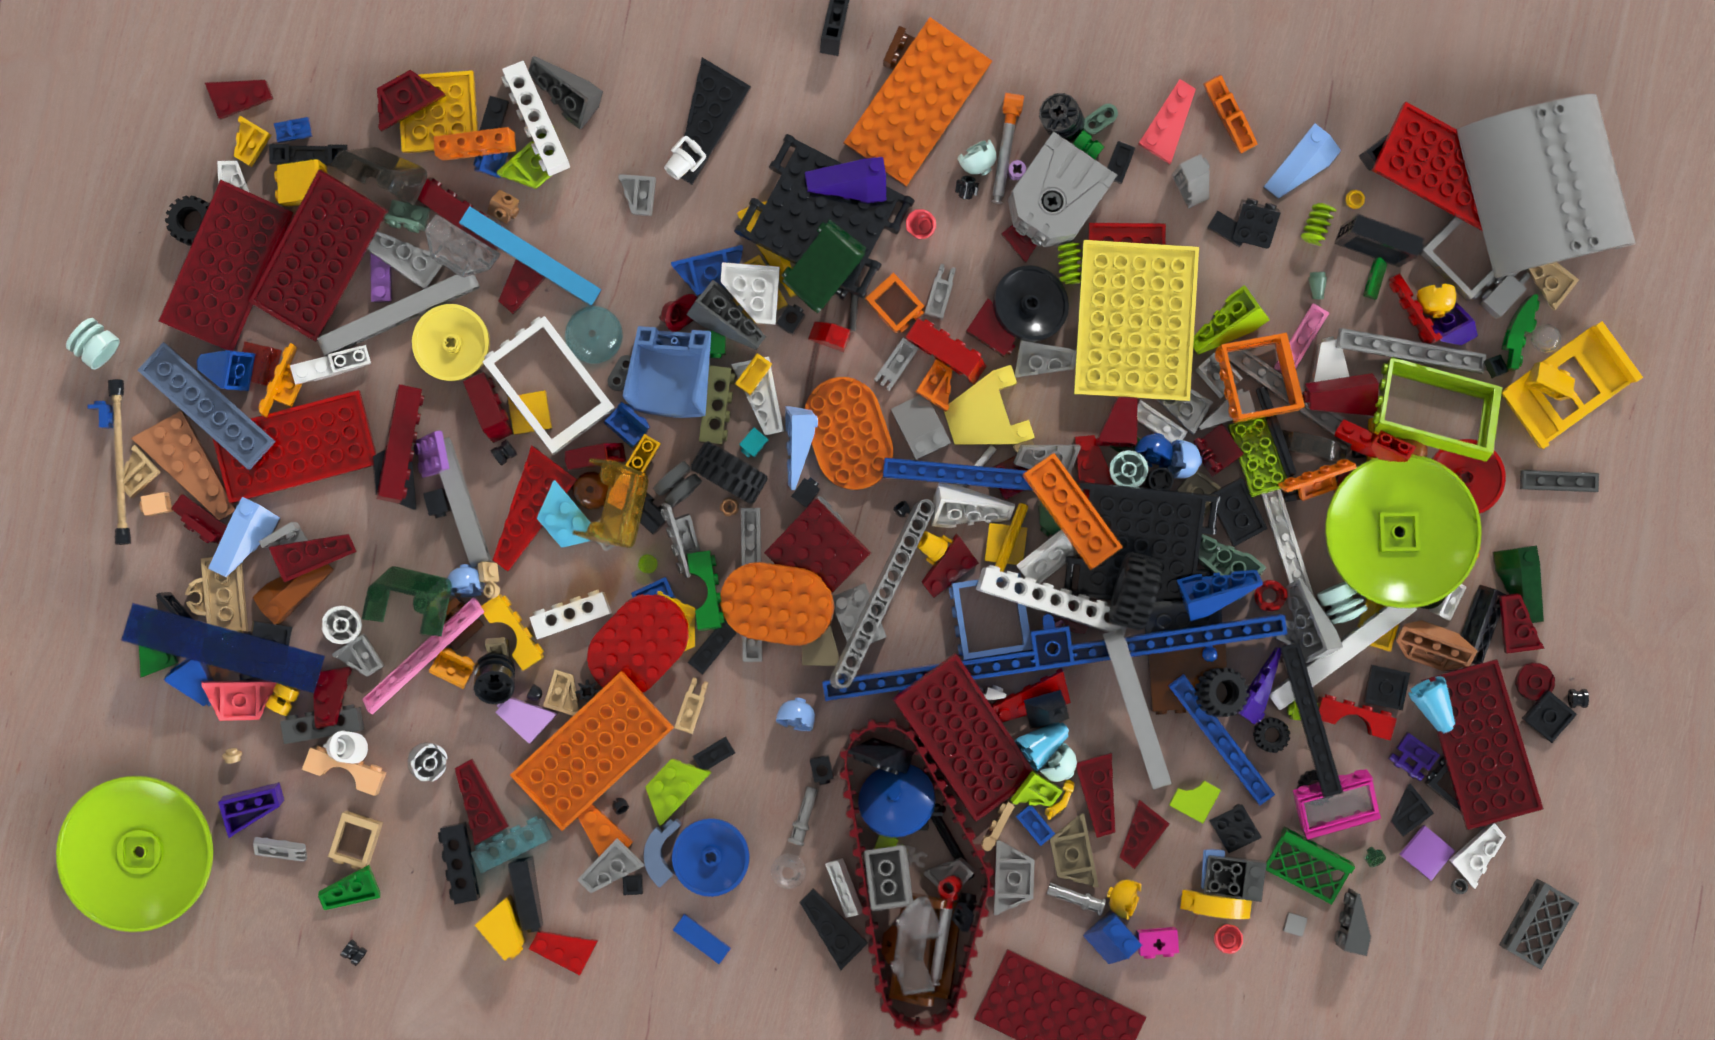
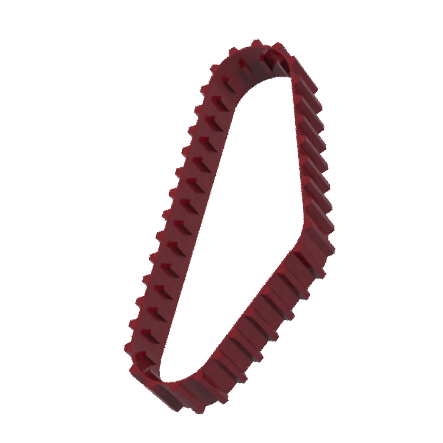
(951, 1010)

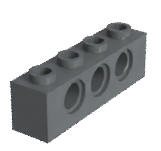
(292, 732)

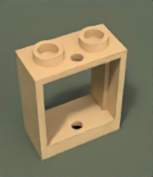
(361, 821)

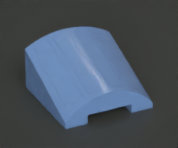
(669, 373)

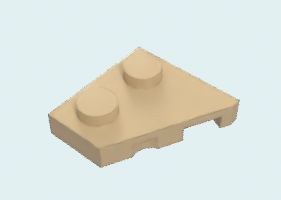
(138, 472)
(562, 694)

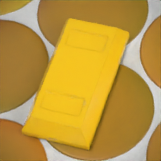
(753, 374)

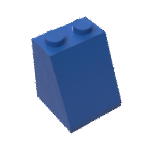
(1112, 939)

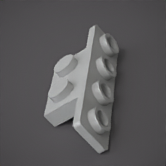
(682, 535)

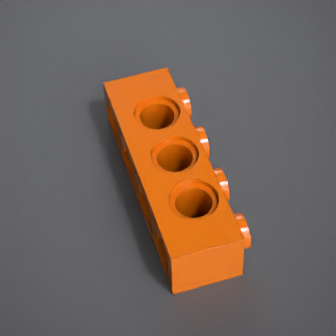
(474, 143)

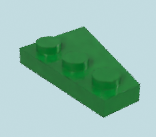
(154, 661)
(350, 890)

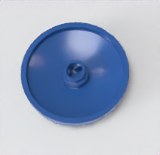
(897, 803)
(710, 857)

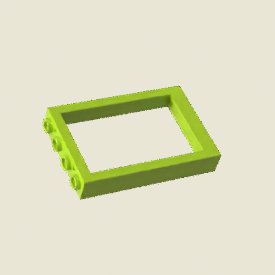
(1489, 417)

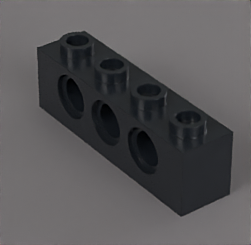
(460, 834)

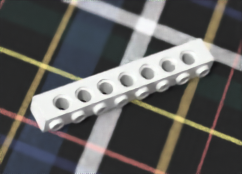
(988, 585)

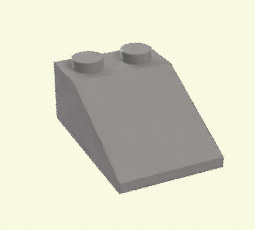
(920, 426)

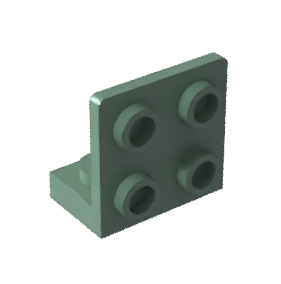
(404, 214)

